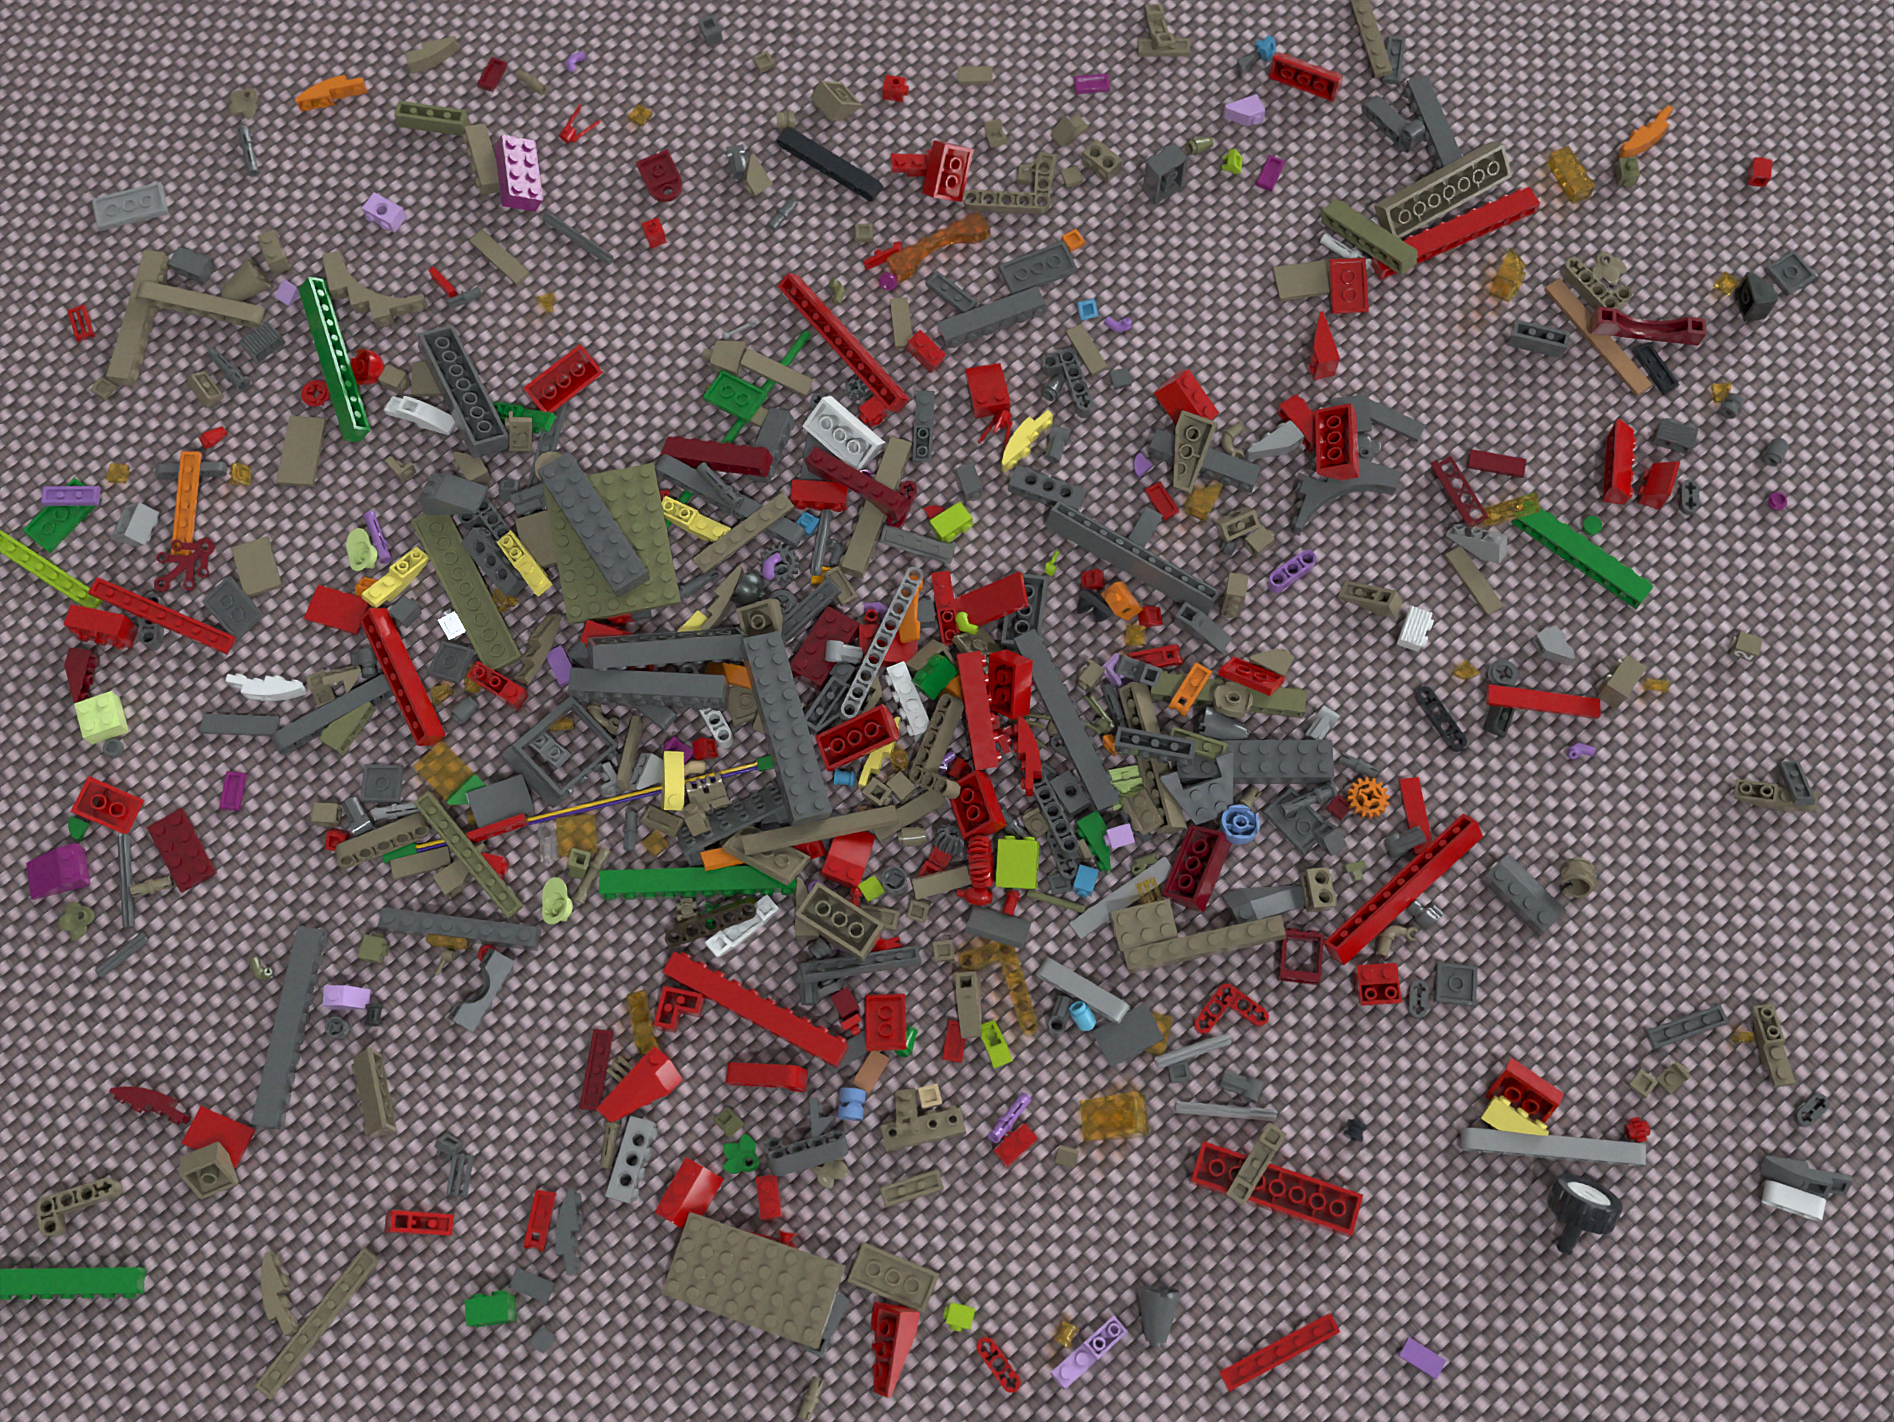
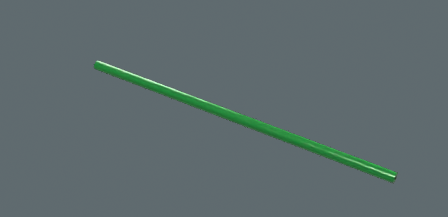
(768, 385)

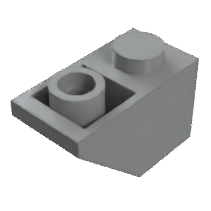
(1553, 646)

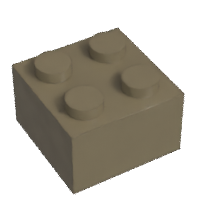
(1620, 681)

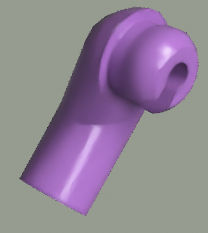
(1123, 325)
(879, 607)
(1579, 749)
(949, 756)

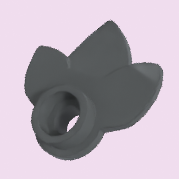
(1366, 448)

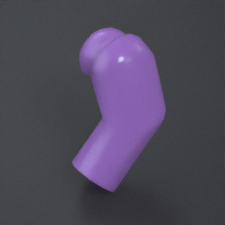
(574, 58)
(768, 566)

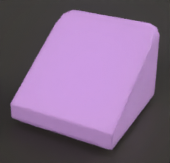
(287, 293)

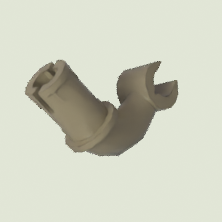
(1229, 437)
(595, 712)
(1388, 935)

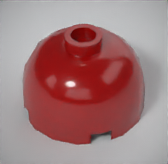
(367, 367)

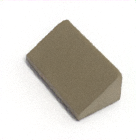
(204, 388)

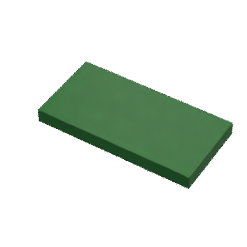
(56, 522)

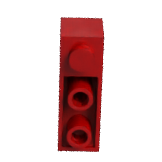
(498, 686)

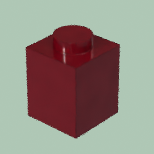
(845, 1003)

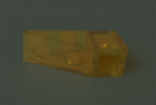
(642, 1022)

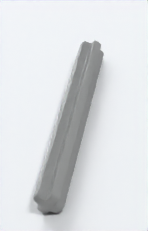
(1225, 1111)

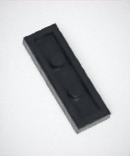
(1655, 368)

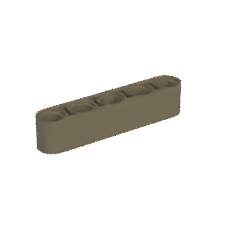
(382, 840)

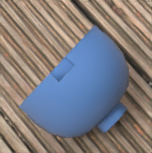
(1239, 824)

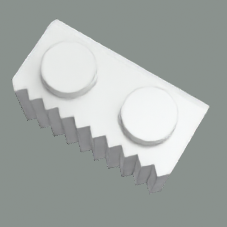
(1414, 629)

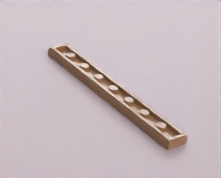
(1602, 344)

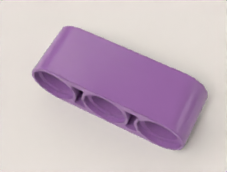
(1295, 564)

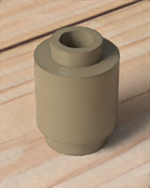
(911, 836)

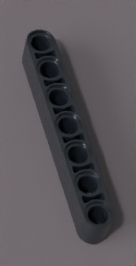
(829, 164)

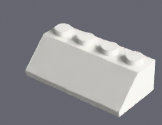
(843, 433)

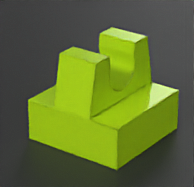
(1234, 162)

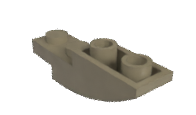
(1769, 796)
(1771, 1047)
(273, 1286)

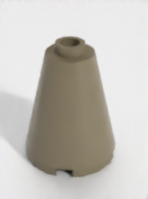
(246, 282)

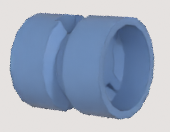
(851, 1104)

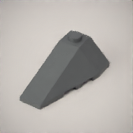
(1262, 902)

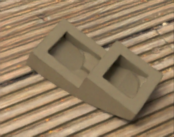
(322, 693)

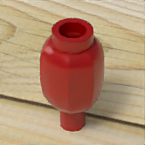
(976, 895)

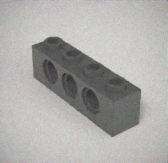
(1036, 492)
(493, 561)

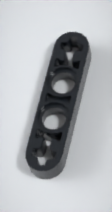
(1438, 720)

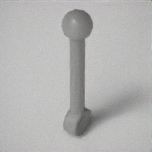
(751, 323)

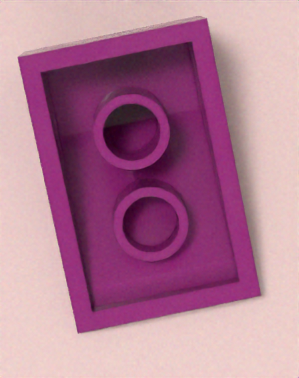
(58, 871)

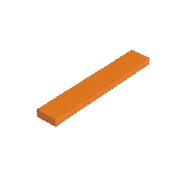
(186, 500)

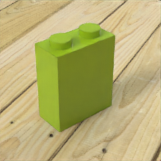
(1017, 863)

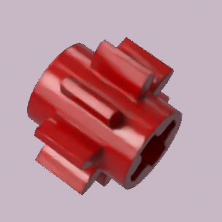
(1637, 1130)

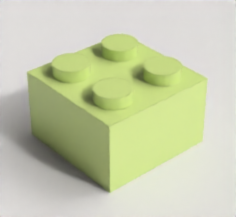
(101, 717)

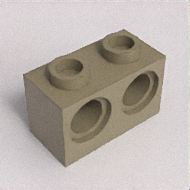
(1104, 158)
(1312, 889)

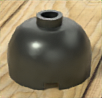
(749, 589)

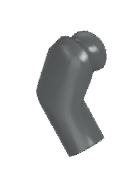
(836, 550)

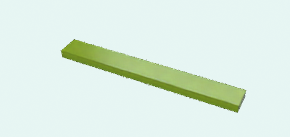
(47, 571)

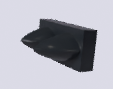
(1090, 598)

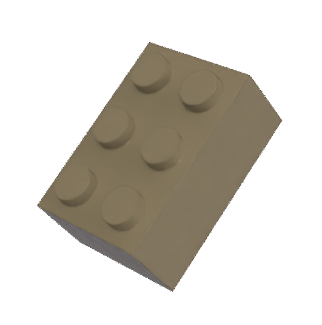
(1143, 924)

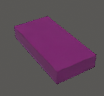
(1091, 84)
(1270, 173)
(233, 791)

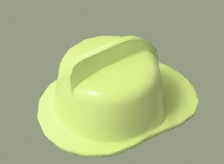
(360, 550)
(555, 902)

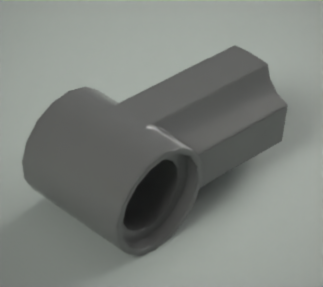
(737, 159)
(1058, 440)
(359, 820)
(1400, 843)
(808, 991)
(1060, 1015)
(1246, 1087)

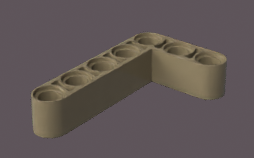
(1015, 197)
(934, 746)

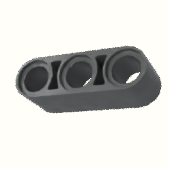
(151, 630)

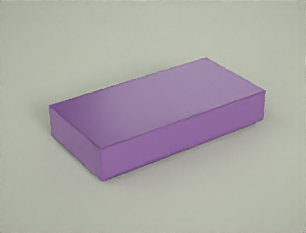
(560, 665)
(1422, 1358)

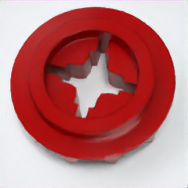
(311, 388)

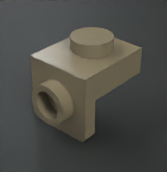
(994, 133)

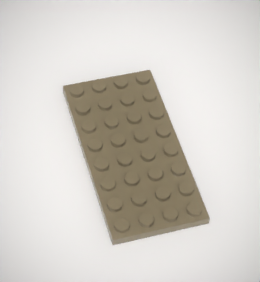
(753, 1280)

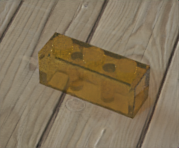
(1570, 174)

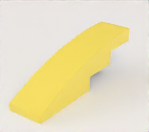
(875, 760)

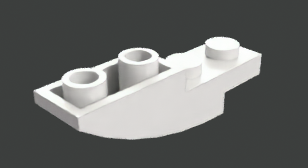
(421, 413)
(270, 689)

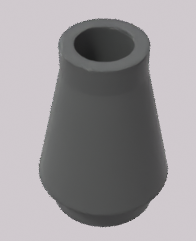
(1052, 389)

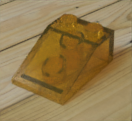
(1114, 1117)

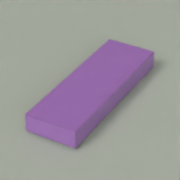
(71, 496)

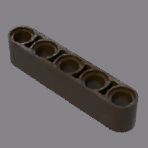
(704, 928)

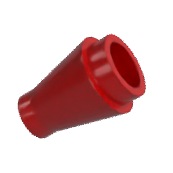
(212, 437)

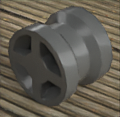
(820, 949)

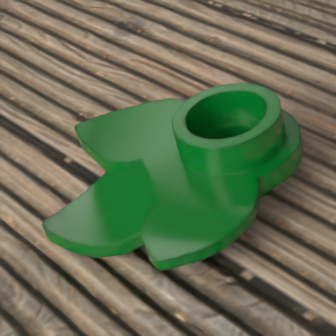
(739, 1154)

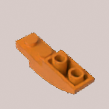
(324, 93)
(1646, 136)

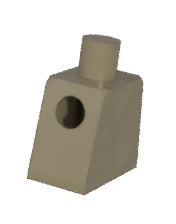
(726, 356)

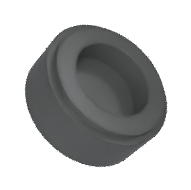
(113, 748)

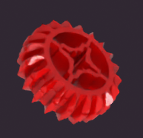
(980, 861)

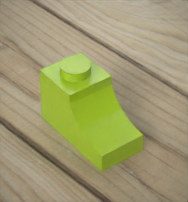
(995, 1044)

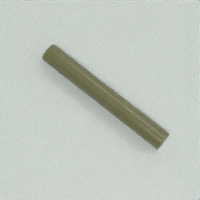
(1056, 901)

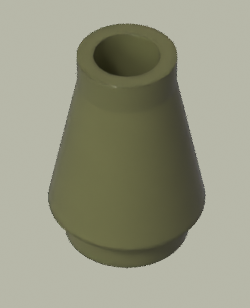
(1198, 145)

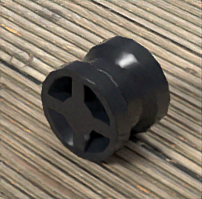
(1355, 1130)

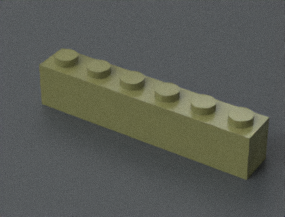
(1369, 236)

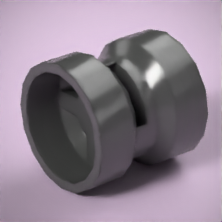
(1730, 407)
(333, 1028)

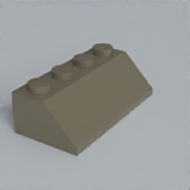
(374, 1093)

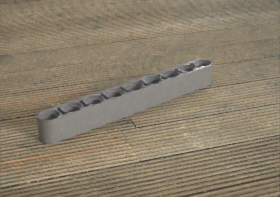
(885, 635)
(1553, 1147)

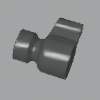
(367, 659)
(1424, 917)

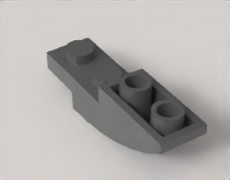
(923, 426)
(1801, 1177)
(568, 1223)

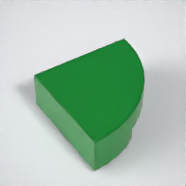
(77, 828)

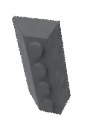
(1523, 895)

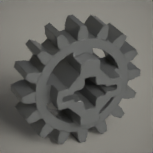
(784, 571)

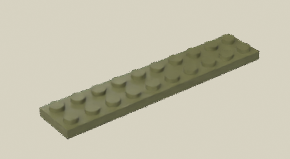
(467, 591)

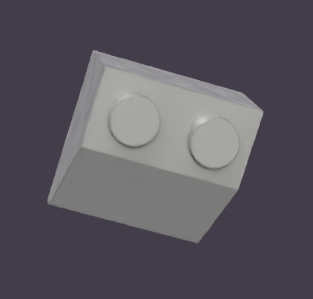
(135, 525)

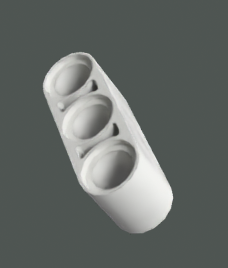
(1793, 1200)

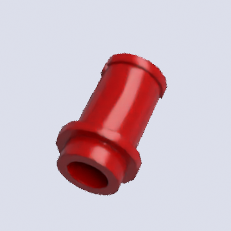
(871, 612)
(1011, 902)

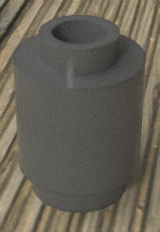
(1776, 451)
(464, 710)

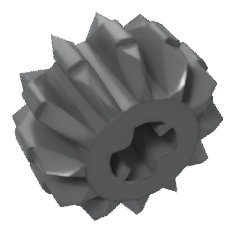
(950, 840)

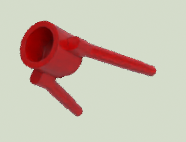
(568, 132)
(1000, 421)

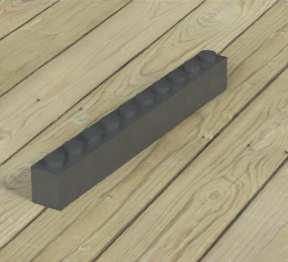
(1132, 558)
(1067, 723)
(289, 1028)

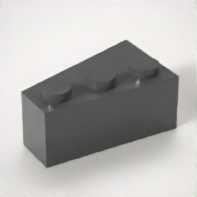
(827, 706)

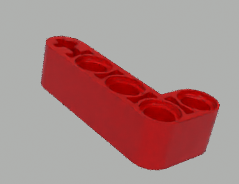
(767, 1075)

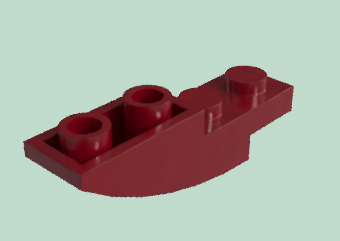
(150, 1100)

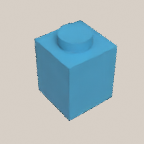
(1085, 881)

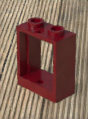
(1298, 976)

